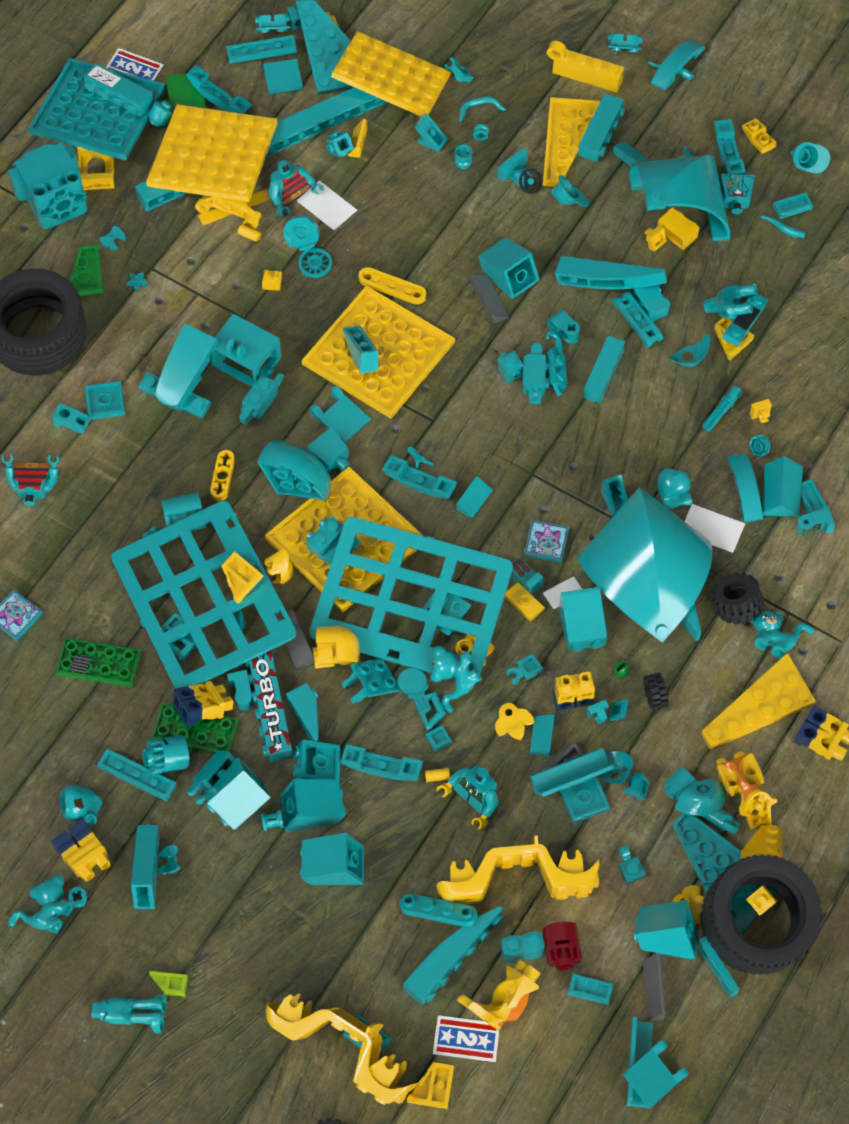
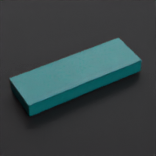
(717, 967)

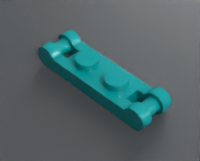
(637, 319)

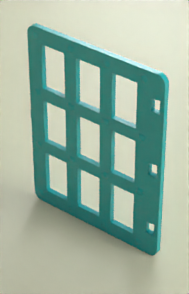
(262, 595)
(411, 654)

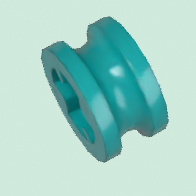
(481, 132)
(77, 890)

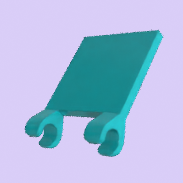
(343, 416)
(651, 1077)

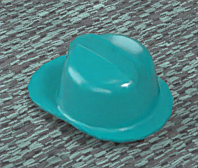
(810, 157)
(568, 194)

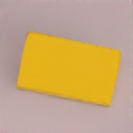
(358, 139)

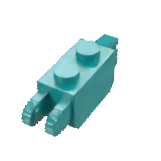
(534, 374)
(260, 396)

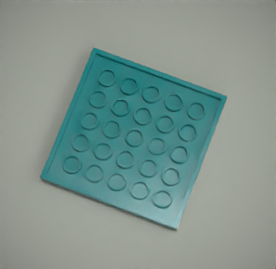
(85, 118)

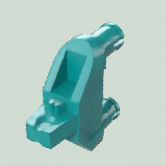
(727, 301)

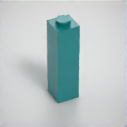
(604, 369)

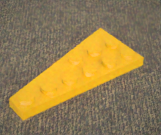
(566, 127)
(768, 700)

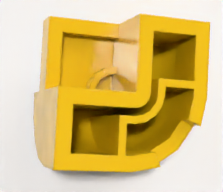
(337, 645)

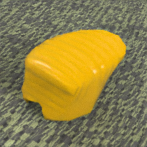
(280, 565)

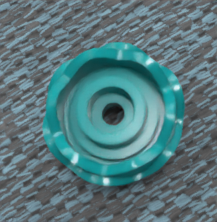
(760, 445)

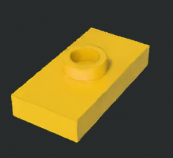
(524, 602)

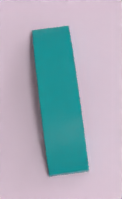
(675, 62)
(215, 94)
(727, 147)
(418, 480)
(746, 486)
(380, 765)

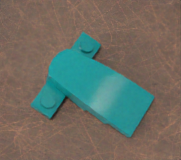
(183, 373)

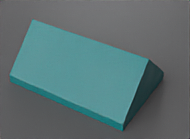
(782, 488)

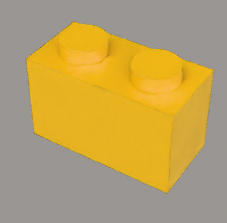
(678, 228)

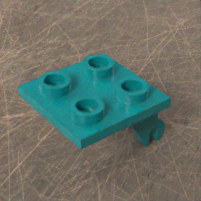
(374, 677)

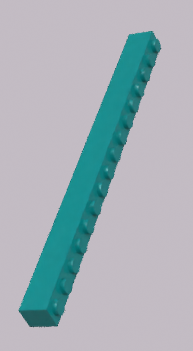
(289, 132)

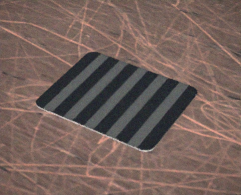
(80, 664)

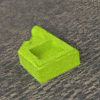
(170, 983)

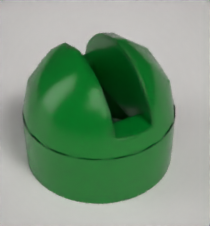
(623, 672)

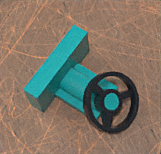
(514, 170)

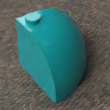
(294, 471)

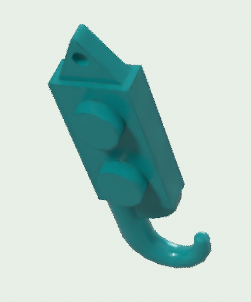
(557, 365)

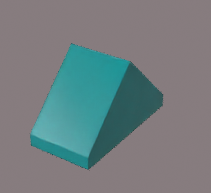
(614, 493)

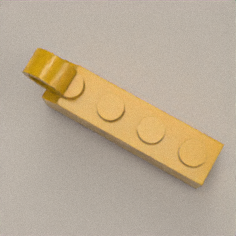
(585, 68)

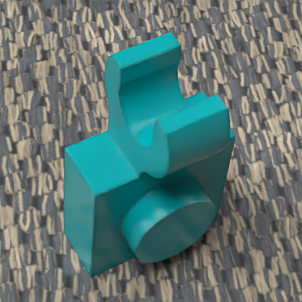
(460, 72)
(630, 868)

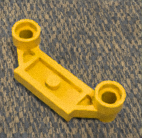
(231, 206)

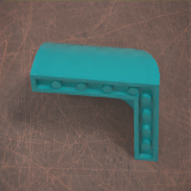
(685, 183)
(649, 563)

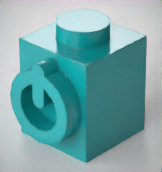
(510, 366)

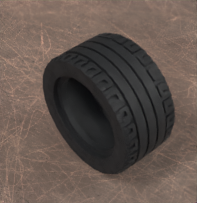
(55, 349)
(798, 895)

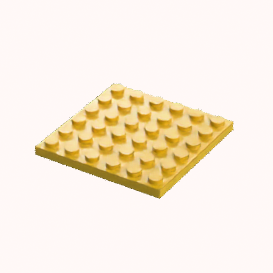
(212, 153)
(405, 347)
(347, 498)

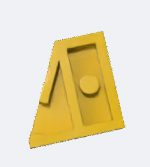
(730, 349)
(240, 576)
(434, 1087)

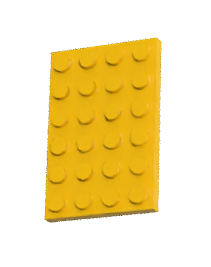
(391, 74)

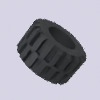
(740, 609)

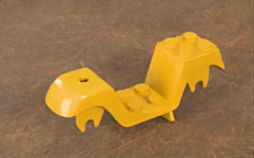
(561, 881)
(371, 1074)

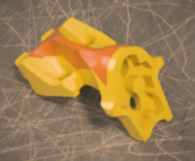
(736, 778)
(508, 998)

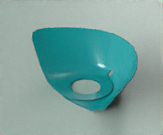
(698, 351)
(621, 761)
(700, 804)

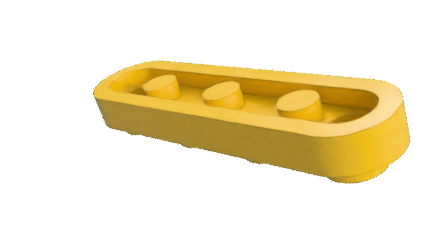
(392, 286)

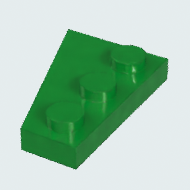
(87, 271)

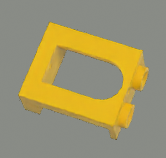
(95, 180)

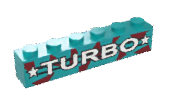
(270, 708)

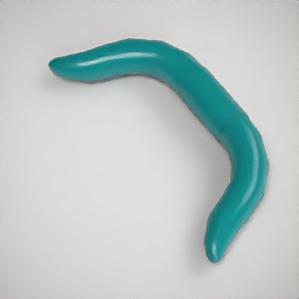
(478, 101)

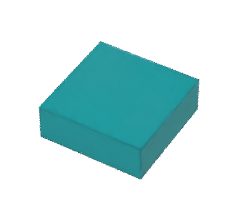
(438, 738)

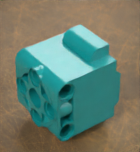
(50, 184)

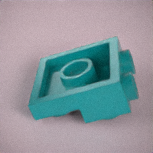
(325, 540)
(317, 760)

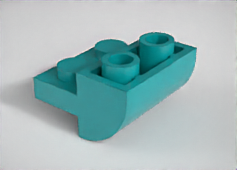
(181, 507)

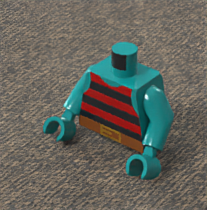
(288, 184)
(31, 479)

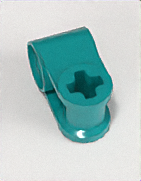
(565, 327)

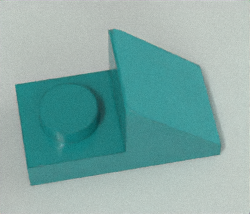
(430, 133)

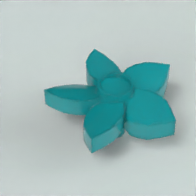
(137, 281)

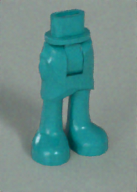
(120, 1011)

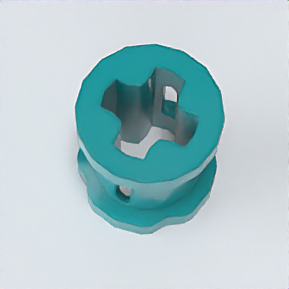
(272, 820)

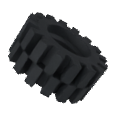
(656, 691)

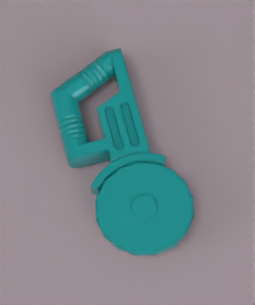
(415, 685)

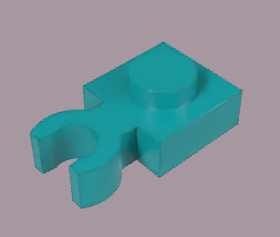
(526, 668)

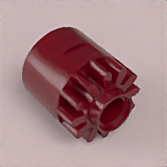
(562, 945)

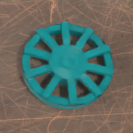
(315, 263)

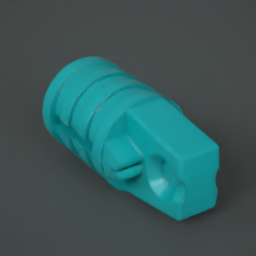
(724, 821)

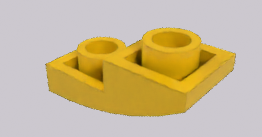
(757, 135)

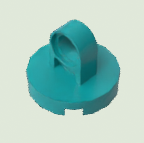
(301, 232)

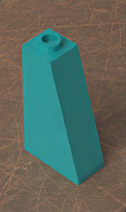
(145, 867)

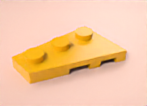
(765, 841)

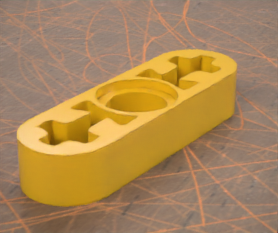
(219, 467)

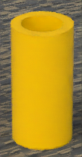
(249, 233)
(437, 775)

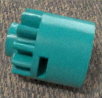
(166, 754)

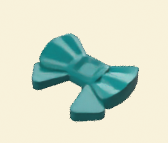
(107, 241)
(170, 854)

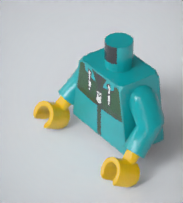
(477, 789)

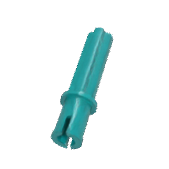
(726, 403)

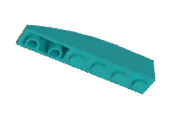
(606, 275)
(448, 957)

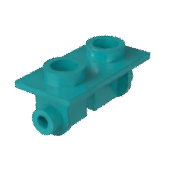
(266, 24)
(631, 44)

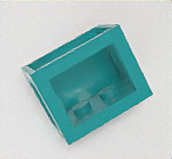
(247, 346)

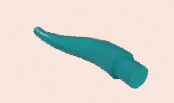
(683, 72)
(790, 231)

